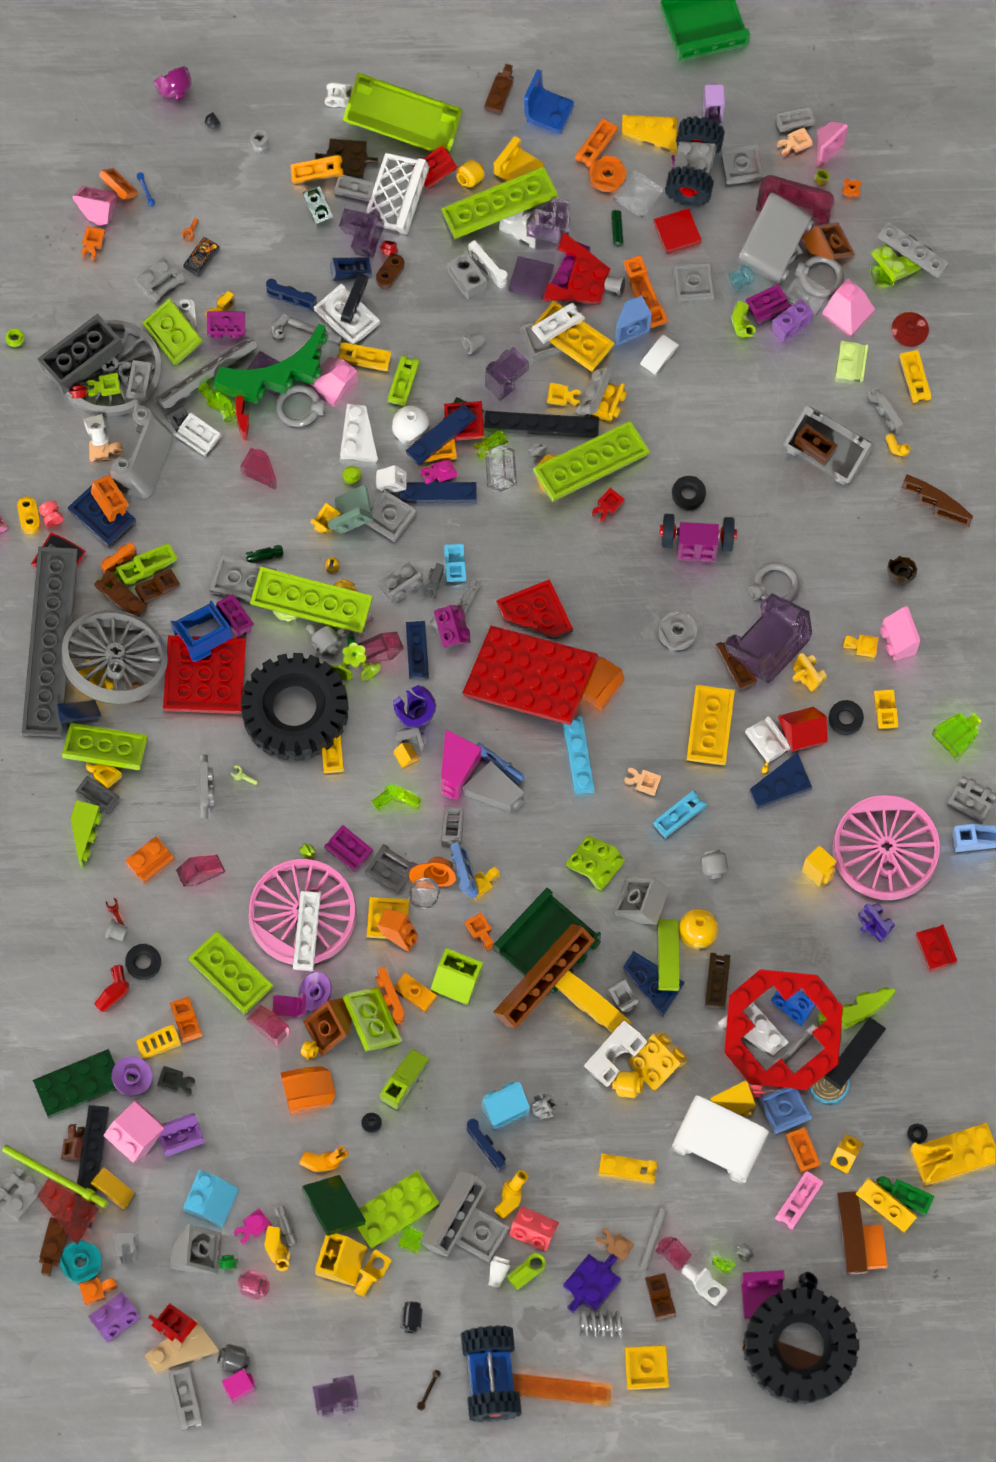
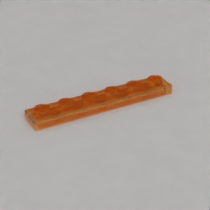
(562, 1390)

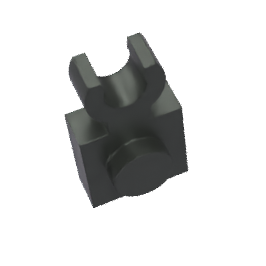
(172, 1079)

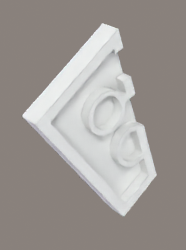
(357, 436)
(764, 1035)

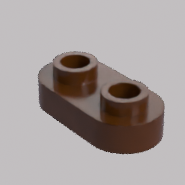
(391, 270)

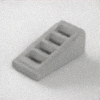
(449, 838)

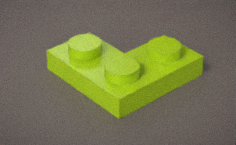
(894, 267)

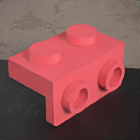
(533, 1228)

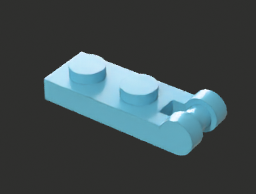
(679, 814)

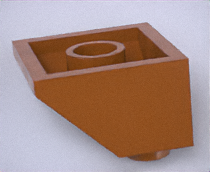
(828, 242)
(329, 1024)

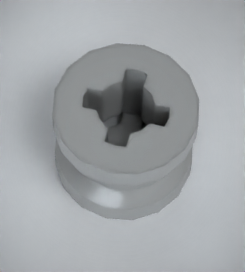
(255, 142)

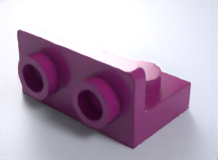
(226, 323)

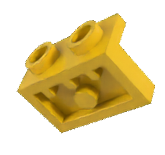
(610, 402)

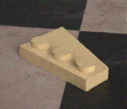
(174, 1354)

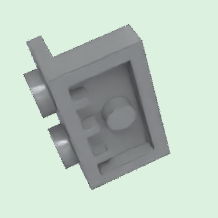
(400, 582)

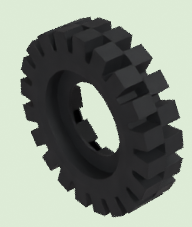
(302, 739)
(827, 1318)

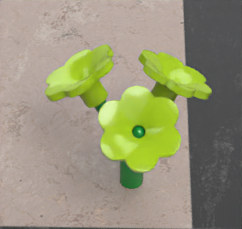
(355, 655)

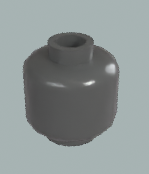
(233, 1358)

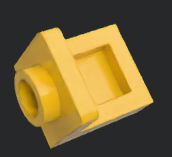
(326, 513)

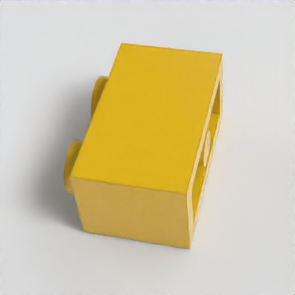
(819, 866)

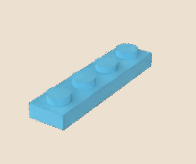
(578, 757)

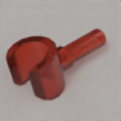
(114, 909)

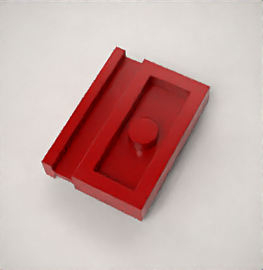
(440, 166)
(936, 947)

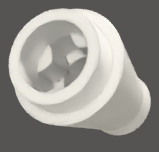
(498, 1271)

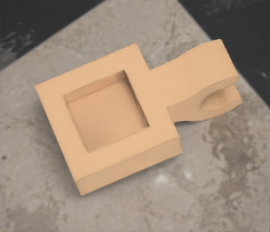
(103, 452)

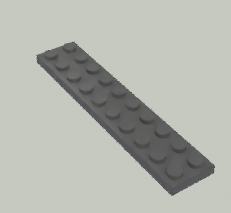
(49, 624)

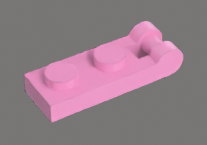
(799, 1199)

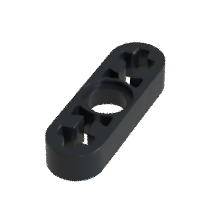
(354, 298)

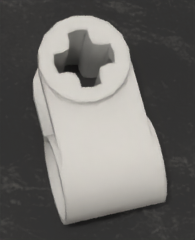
(339, 95)
(96, 429)

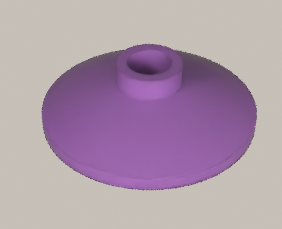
(317, 990)
(132, 1067)

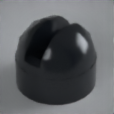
(212, 121)

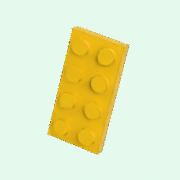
(580, 341)
(710, 725)

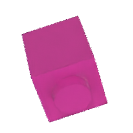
(239, 1385)

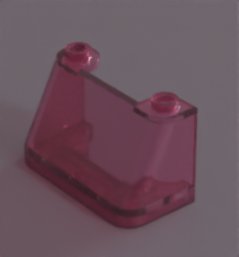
(799, 194)

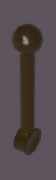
(421, 1405)

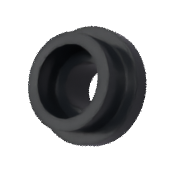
(374, 1128)
(920, 1128)
(808, 1280)

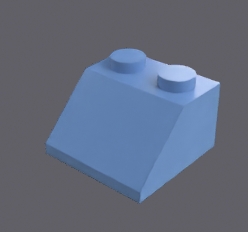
(633, 320)

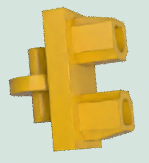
(806, 673)

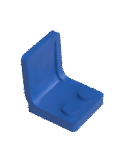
(546, 108)

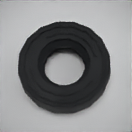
(688, 481)
(837, 725)
(143, 949)

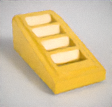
(161, 1048)

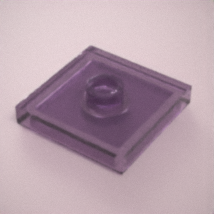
(530, 277)

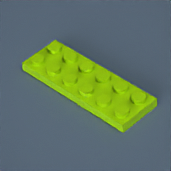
(499, 202)
(591, 461)
(311, 600)

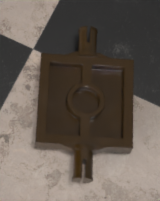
(353, 156)

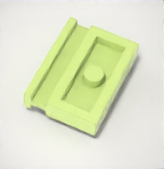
(851, 360)

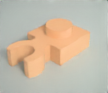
(797, 140)
(646, 782)

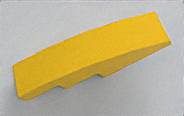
(590, 1002)

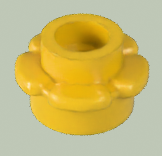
(309, 1049)

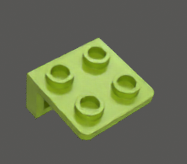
(596, 861)

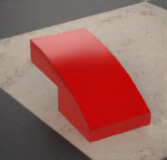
(242, 419)

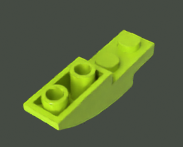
(864, 1006)

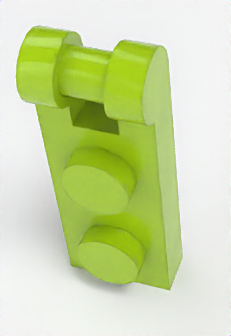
(403, 380)

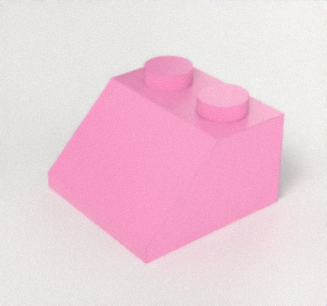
(900, 634)
(134, 1131)

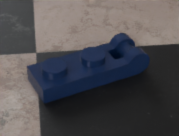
(290, 295)
(485, 1144)

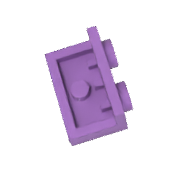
(181, 1134)
(114, 1316)

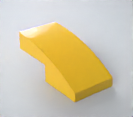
(885, 709)

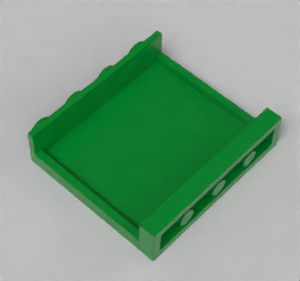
(703, 26)

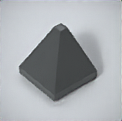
(176, 417)

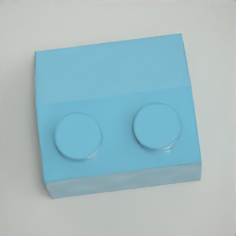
(210, 1198)

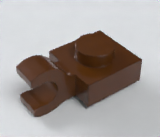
(73, 1145)

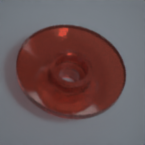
(910, 336)

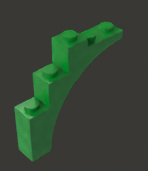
(279, 377)

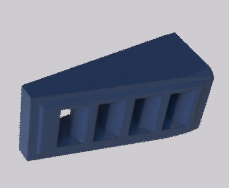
(344, 274)

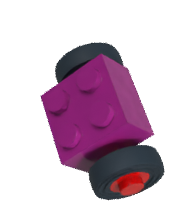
(698, 540)

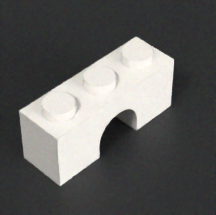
(622, 1040)

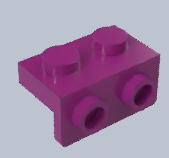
(452, 626)

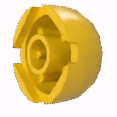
(698, 928)

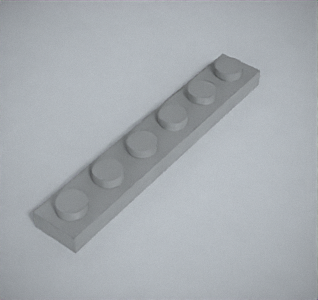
(209, 370)

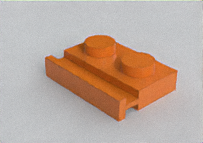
(149, 859)

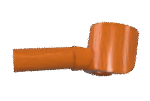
(190, 230)

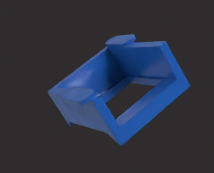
(202, 646)

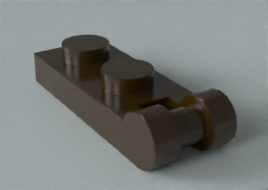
(717, 981)

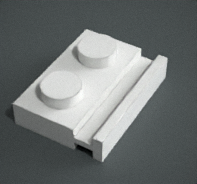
(197, 434)
(768, 739)

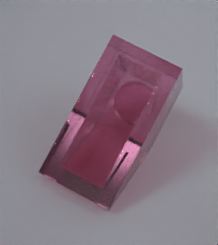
(259, 468)
(382, 647)
(199, 870)
(269, 1025)

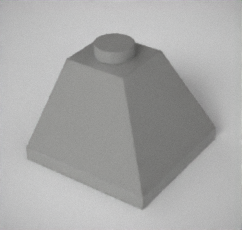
(196, 1250)

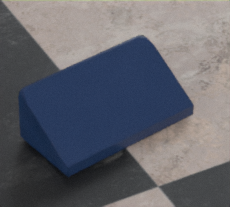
(78, 711)

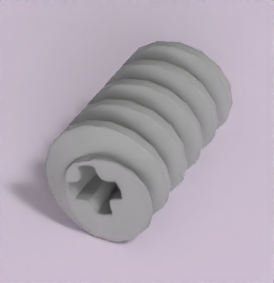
(601, 1323)

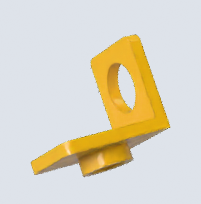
(849, 1149)

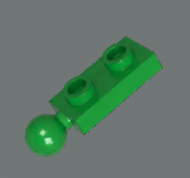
(907, 1194)

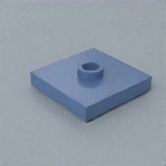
(784, 1109)

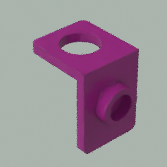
(289, 1006)

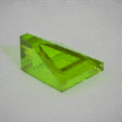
(880, 276)
(723, 1265)

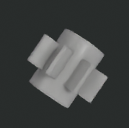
(543, 1106)

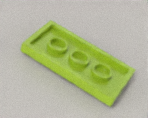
(105, 746)
(230, 972)
(396, 1209)

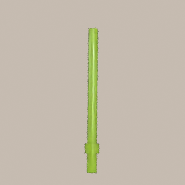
(87, 1194)

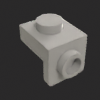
(411, 736)
(622, 996)

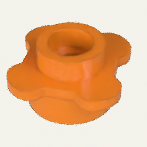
(851, 192)

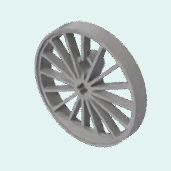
(119, 366)
(113, 656)

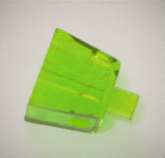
(957, 733)

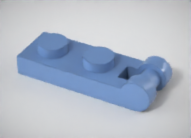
(464, 870)

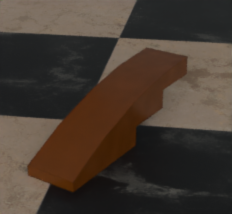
(944, 504)
(852, 1233)

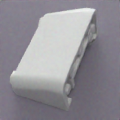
(721, 1137)

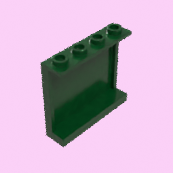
(537, 931)

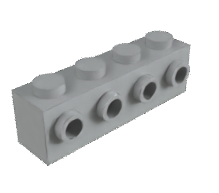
(453, 1213)

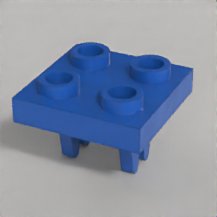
(797, 1007)

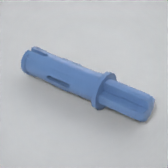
(507, 768)

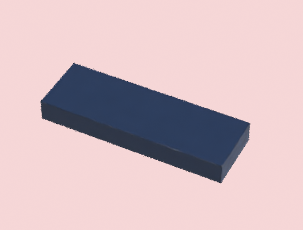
(417, 649)

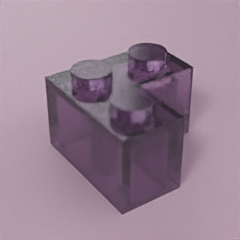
(551, 222)
(365, 229)
(503, 373)
(336, 1396)

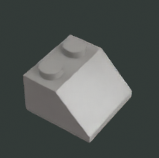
(641, 900)

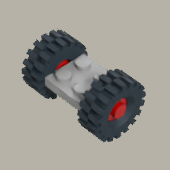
(691, 177)

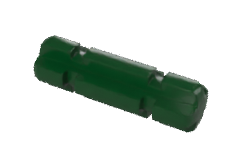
(617, 229)
(263, 554)

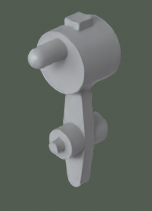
(327, 640)

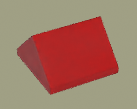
(804, 728)

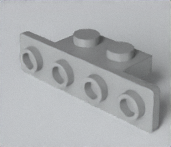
(913, 250)

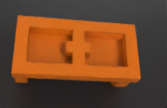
(109, 497)

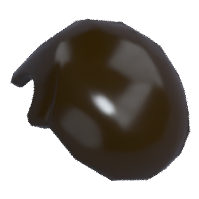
(902, 570)

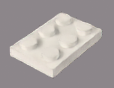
(331, 309)

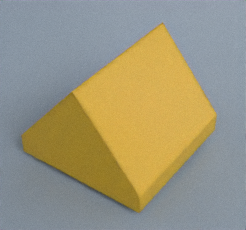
(406, 754)

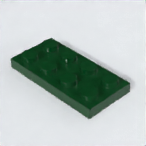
(76, 1083)

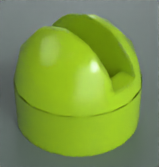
(821, 173)

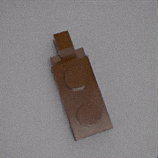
(500, 90)
(52, 1246)

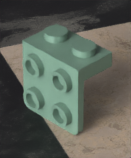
(355, 509)

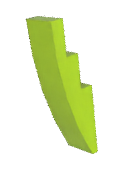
(144, 565)
(668, 954)

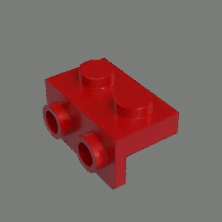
(174, 1323)

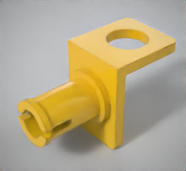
(371, 1274)

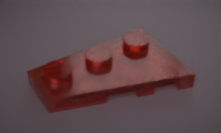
(68, 1209)

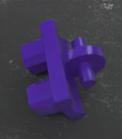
(874, 923)

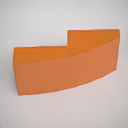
(875, 1246)

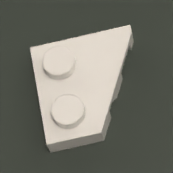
(516, 227)

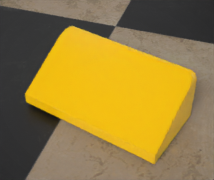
(113, 1188)

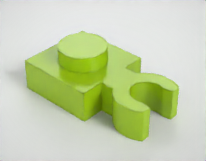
(107, 385)

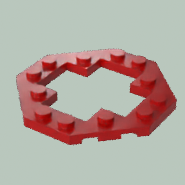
(740, 1025)

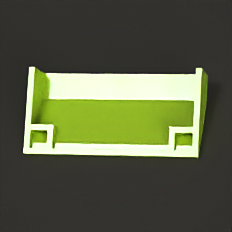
(402, 113)

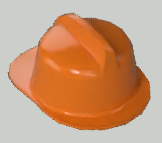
(437, 869)

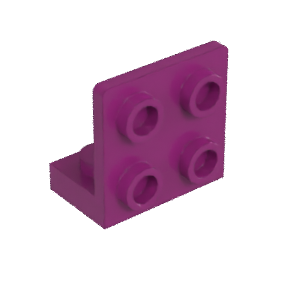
(758, 1287)

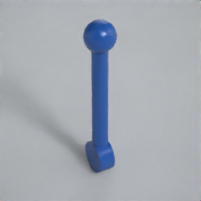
(140, 176)

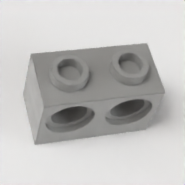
(464, 276)

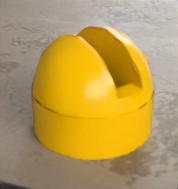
(336, 565)

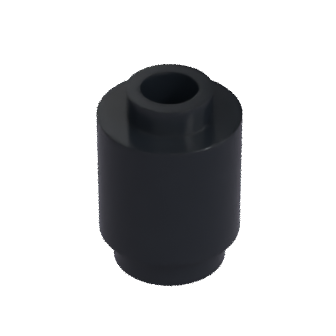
(411, 1317)

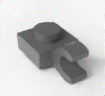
(435, 577)

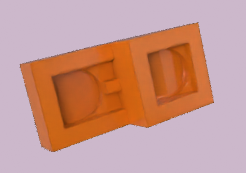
(185, 1019)

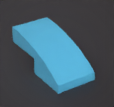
(455, 563)

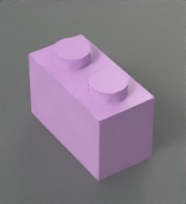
(713, 102)

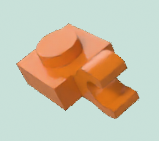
(479, 928)
(94, 1290)

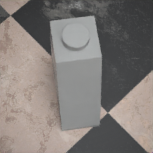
(494, 788)

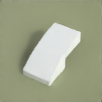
(659, 354)

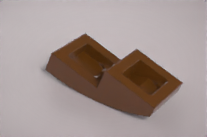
(158, 586)
(660, 1297)

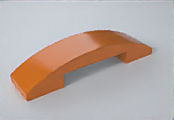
(641, 286)

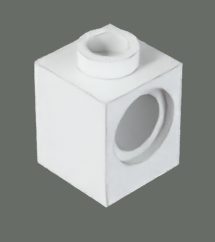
(391, 479)

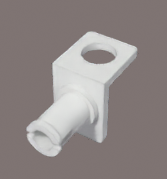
(704, 1282)

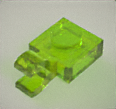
(490, 442)

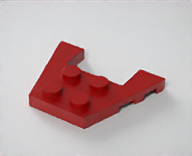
(586, 278)

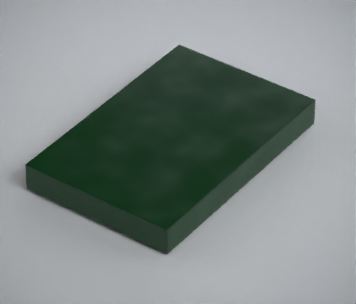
(333, 1205)

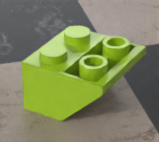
(457, 976)

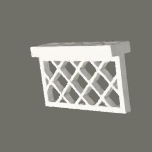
(411, 193)

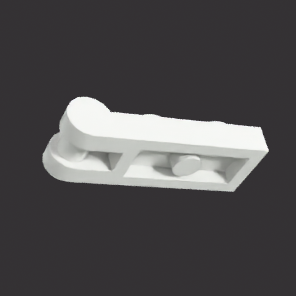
(488, 264)
(557, 323)

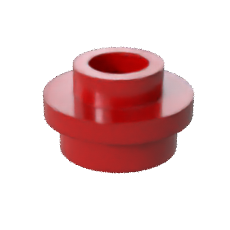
(389, 247)
(78, 391)

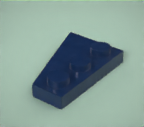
(781, 783)
(645, 976)

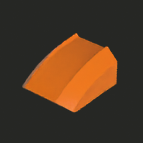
(603, 684)
(308, 1088)

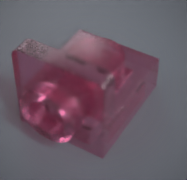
(673, 1252)

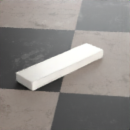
(307, 931)

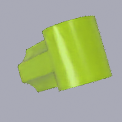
(525, 1273)

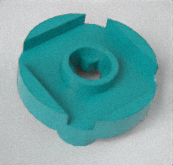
(86, 1251)

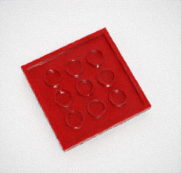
(208, 684)

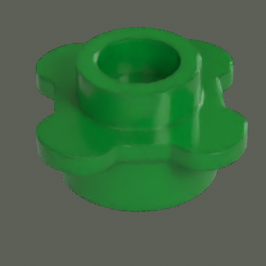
(227, 1262)

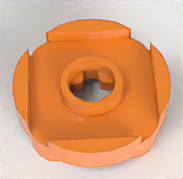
(601, 166)

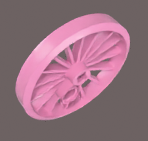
(884, 803)
(276, 947)

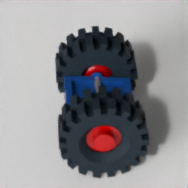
(490, 1373)

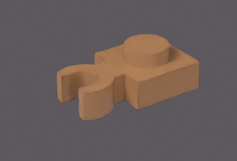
(617, 1245)

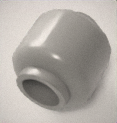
(714, 864)

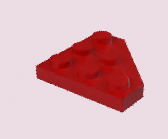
(537, 610)

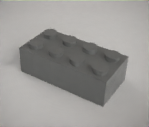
(80, 353)

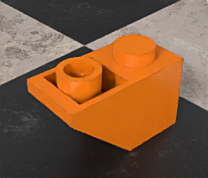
(398, 929)

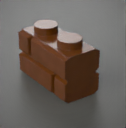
(815, 444)

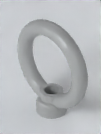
(803, 267)
(318, 406)
(758, 590)

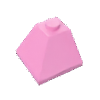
(830, 140)
(96, 204)
(848, 307)
(335, 380)

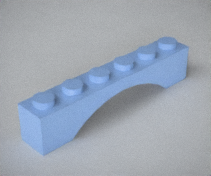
(973, 837)

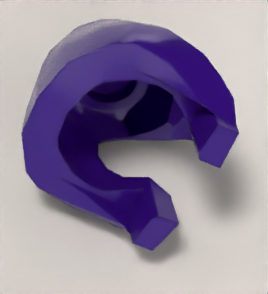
(418, 710)

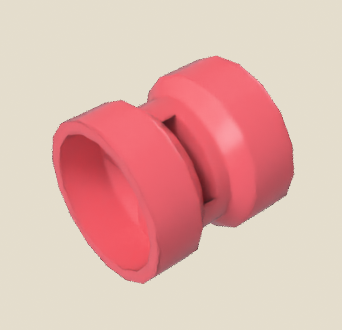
(51, 514)

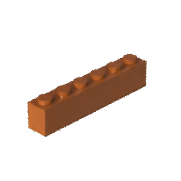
(543, 976)

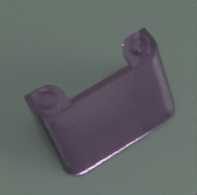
(772, 639)

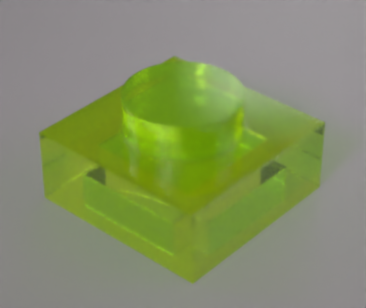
(410, 1240)

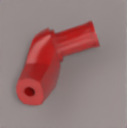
(115, 991)

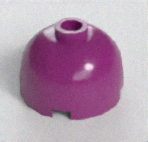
(174, 84)

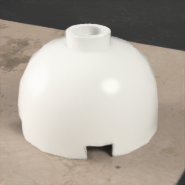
(410, 424)

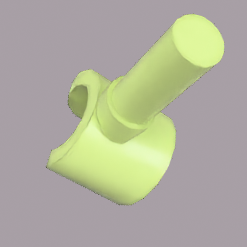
(241, 775)

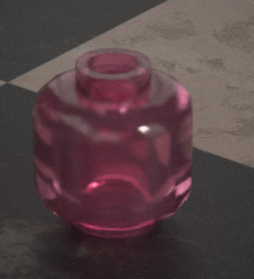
(253, 1285)

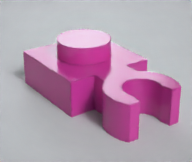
(440, 470)
(255, 1224)

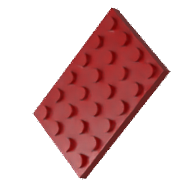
(530, 675)

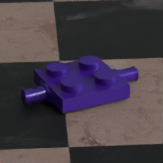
(592, 1283)

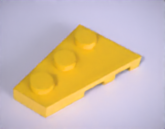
(653, 129)

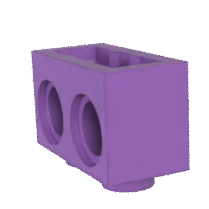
(792, 320)

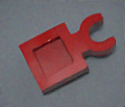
(609, 502)

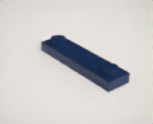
(441, 435)
(439, 492)

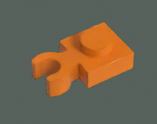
(92, 240)

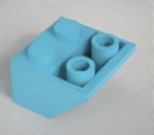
(505, 1105)

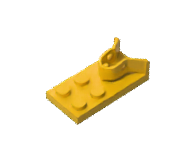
(954, 1154)

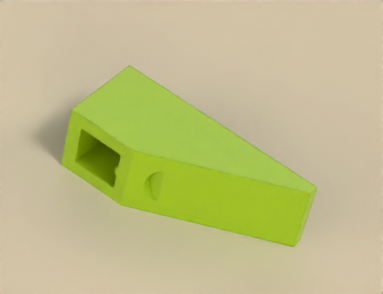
(84, 822)
(403, 1079)

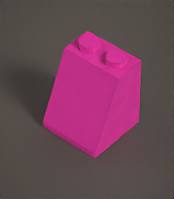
(459, 764)

